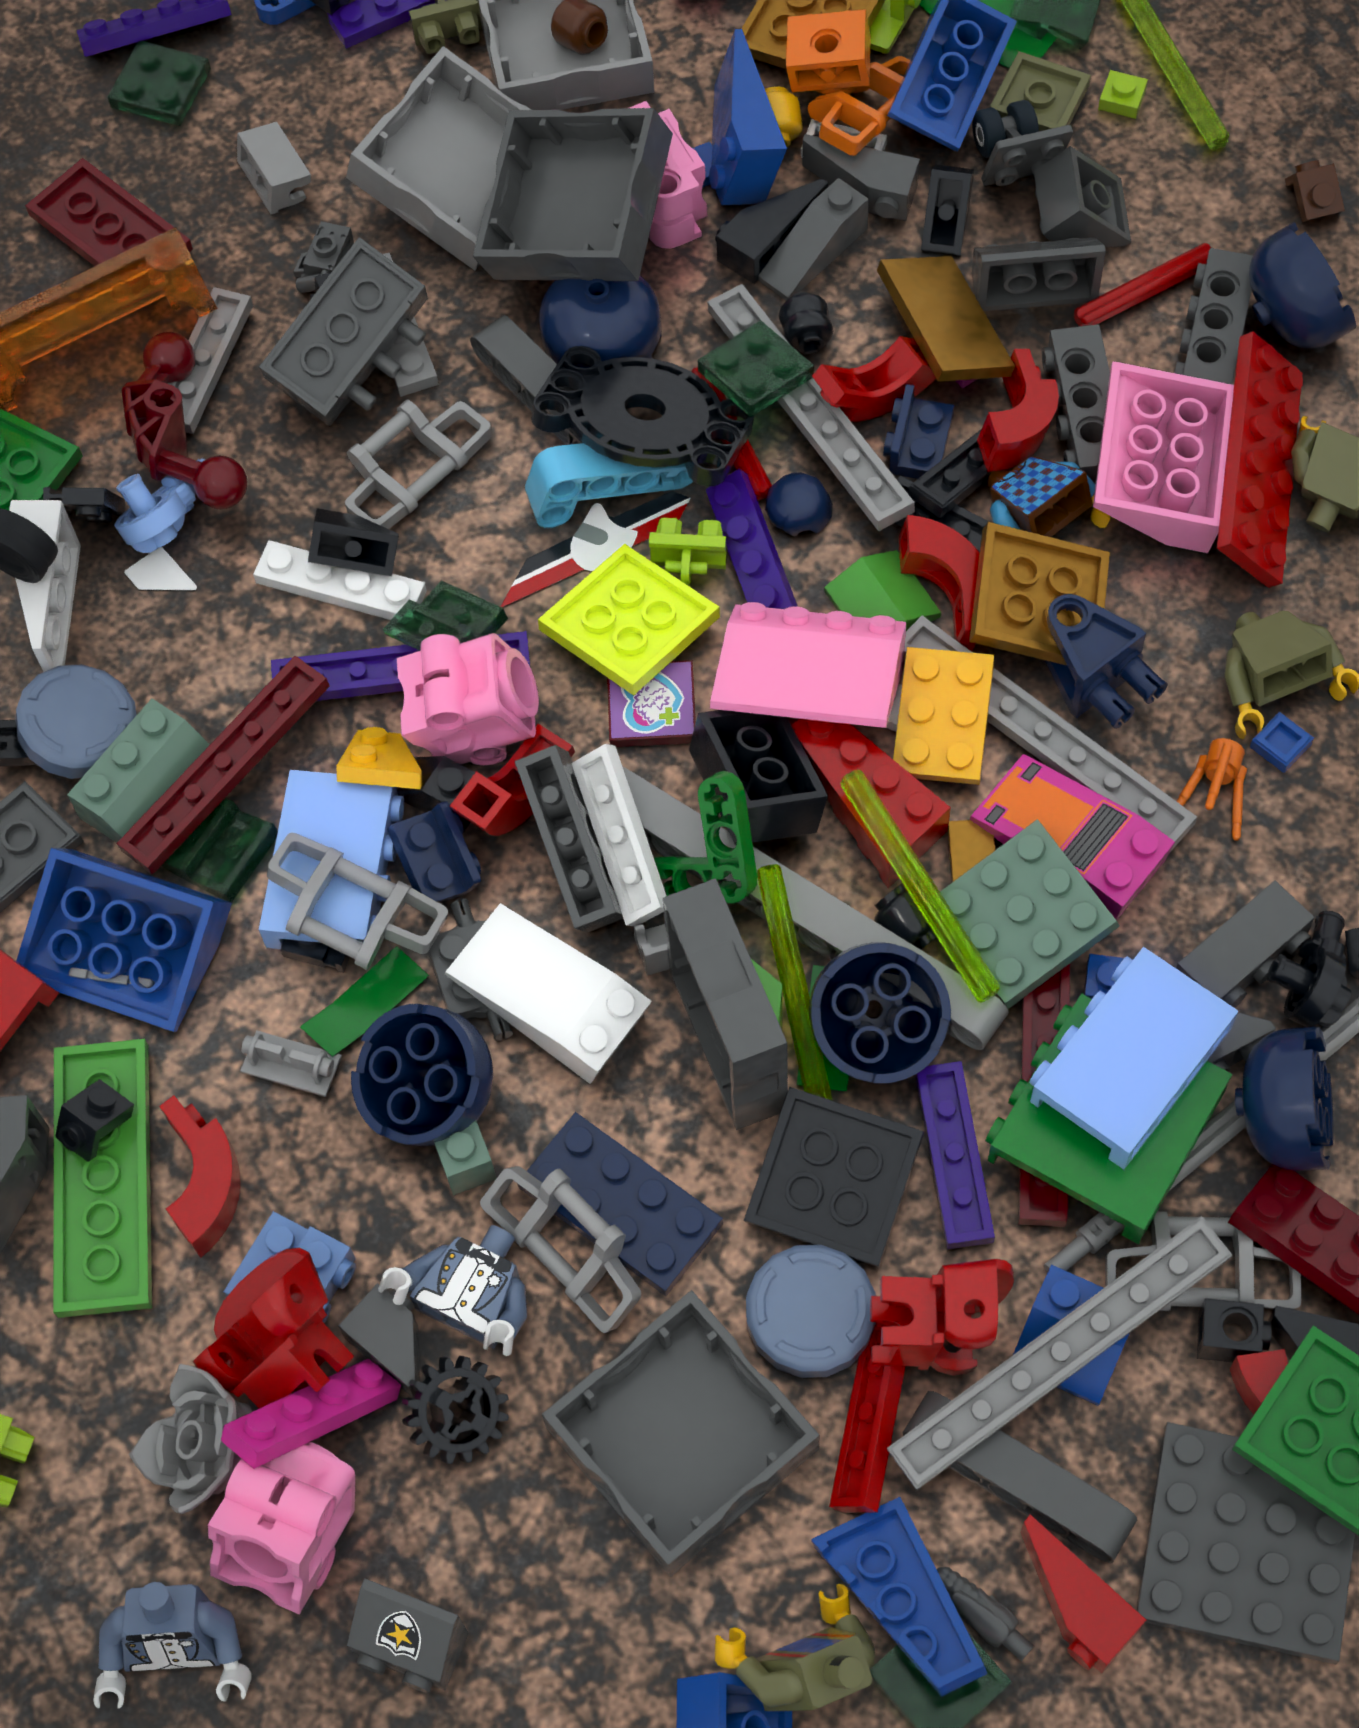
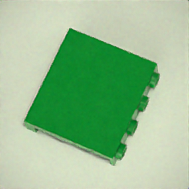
(1078, 1163)

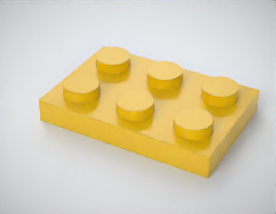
(944, 714)

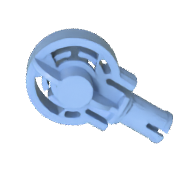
(156, 516)

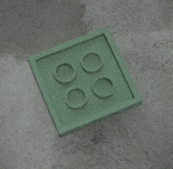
(1028, 912)

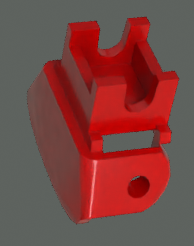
(937, 1310)
(274, 1332)

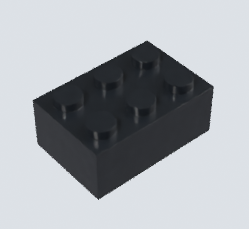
(769, 760)

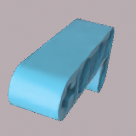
(579, 473)

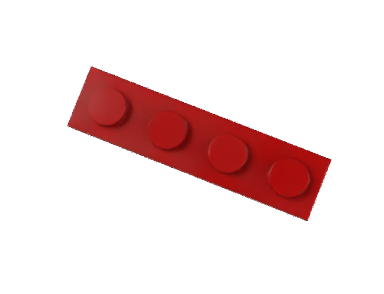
(867, 1433)

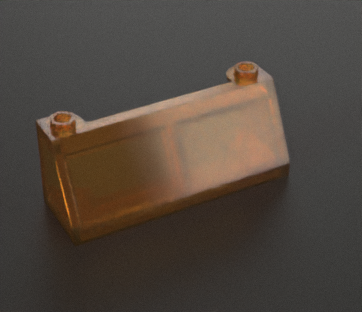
(96, 299)

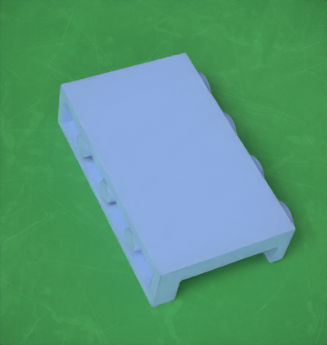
(340, 817)
(1133, 1053)

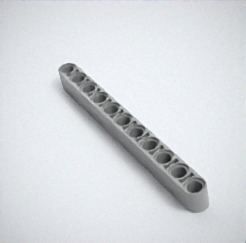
(817, 916)

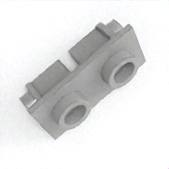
(289, 1063)

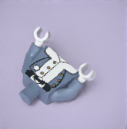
(467, 1288)
(168, 1631)

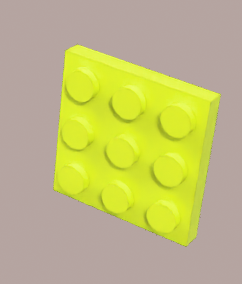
(629, 619)

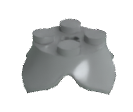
(187, 1446)

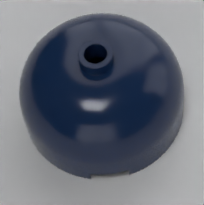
(1298, 291)
(599, 314)
(901, 1036)
(422, 1075)
(1288, 1099)

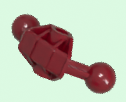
(158, 427)

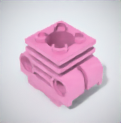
(680, 192)

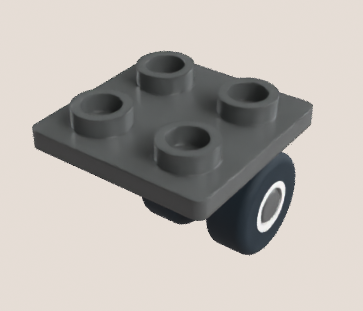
(1015, 142)

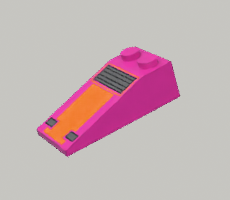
(1102, 839)

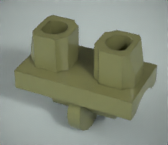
(446, 20)

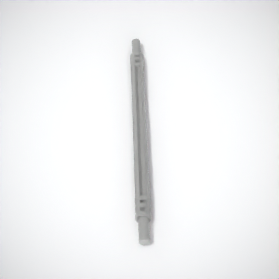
(1215, 1135)

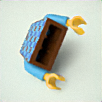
(1042, 496)

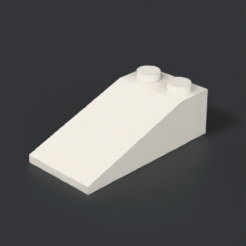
(50, 601)
(549, 991)

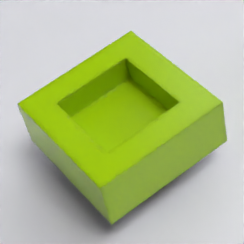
(1123, 94)

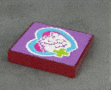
(658, 712)

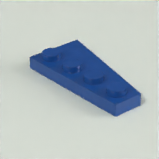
(900, 1587)

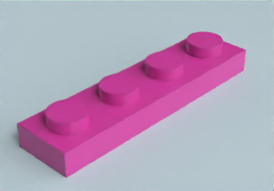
(308, 1414)

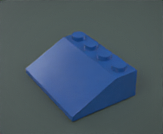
(121, 924)

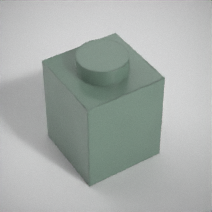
(465, 1159)

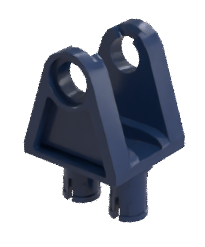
(1099, 658)

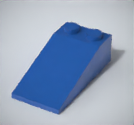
(951, 69)
(744, 130)

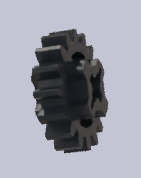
(444, 1423)

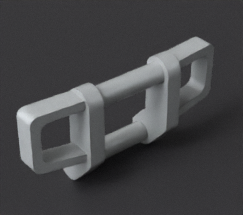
(430, 436)
(382, 926)
(1164, 1226)
(608, 1245)

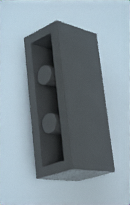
(1249, 944)

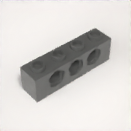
(1217, 317)
(1080, 352)
(569, 838)

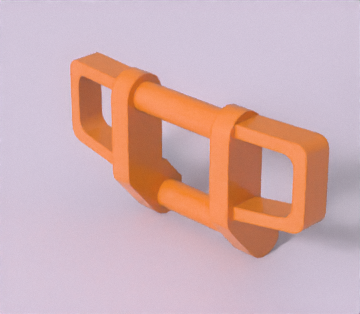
(858, 115)

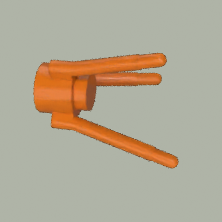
(1221, 767)

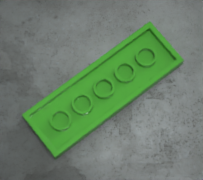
(104, 1203)

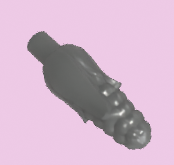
(985, 1614)

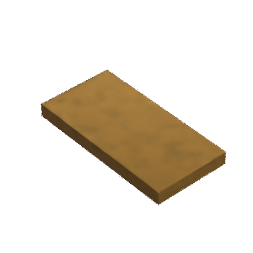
(945, 318)

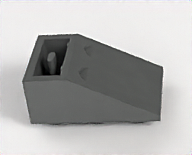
(22, 1159)

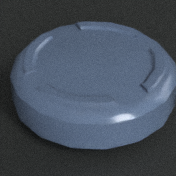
(71, 718)
(810, 1311)

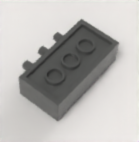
(347, 333)

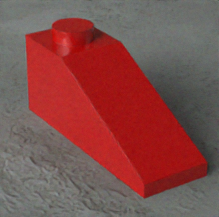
(1084, 1606)

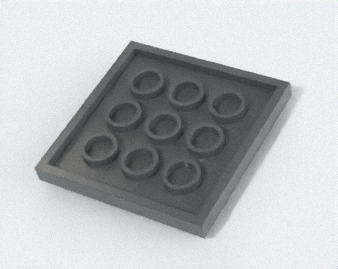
(1241, 1553)

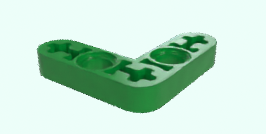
(720, 858)

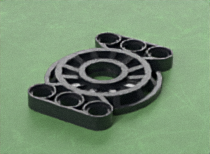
(609, 387)

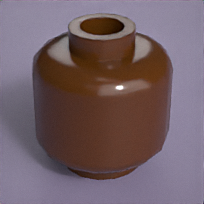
(579, 26)

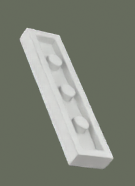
(370, 593)
(620, 834)

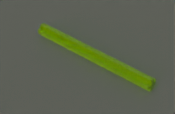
(1178, 73)
(920, 886)
(793, 980)

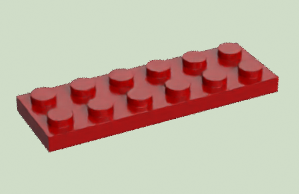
(1260, 460)

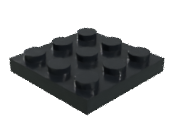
(834, 1176)

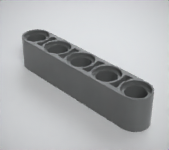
(518, 364)
(1040, 1489)

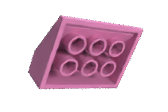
(1164, 454)
(810, 665)

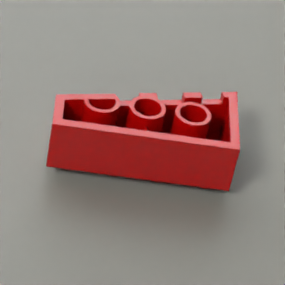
(917, 811)

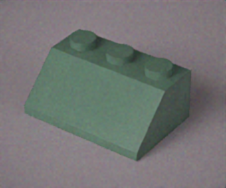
(136, 770)

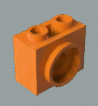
(828, 51)

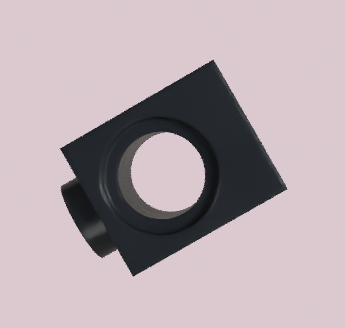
(1216, 1345)

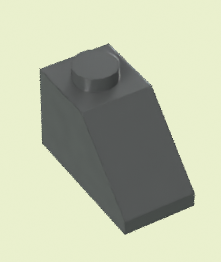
(386, 1335)

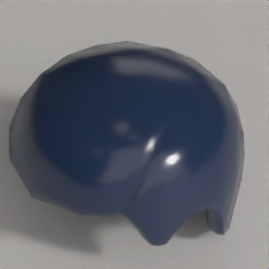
(798, 504)

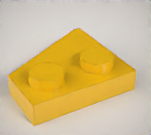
(380, 760)

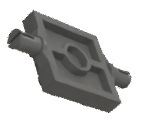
(442, 955)

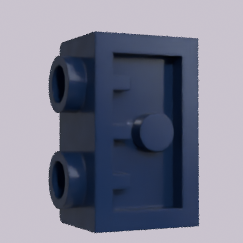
(919, 434)
(436, 854)

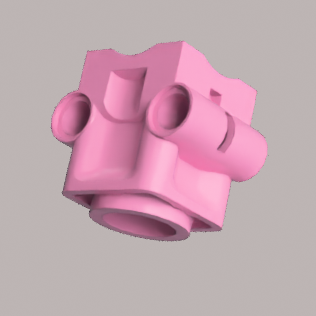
(467, 698)
(282, 1524)

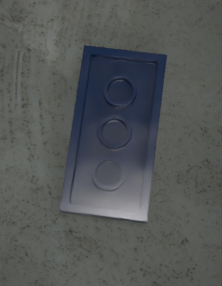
(660, 1219)

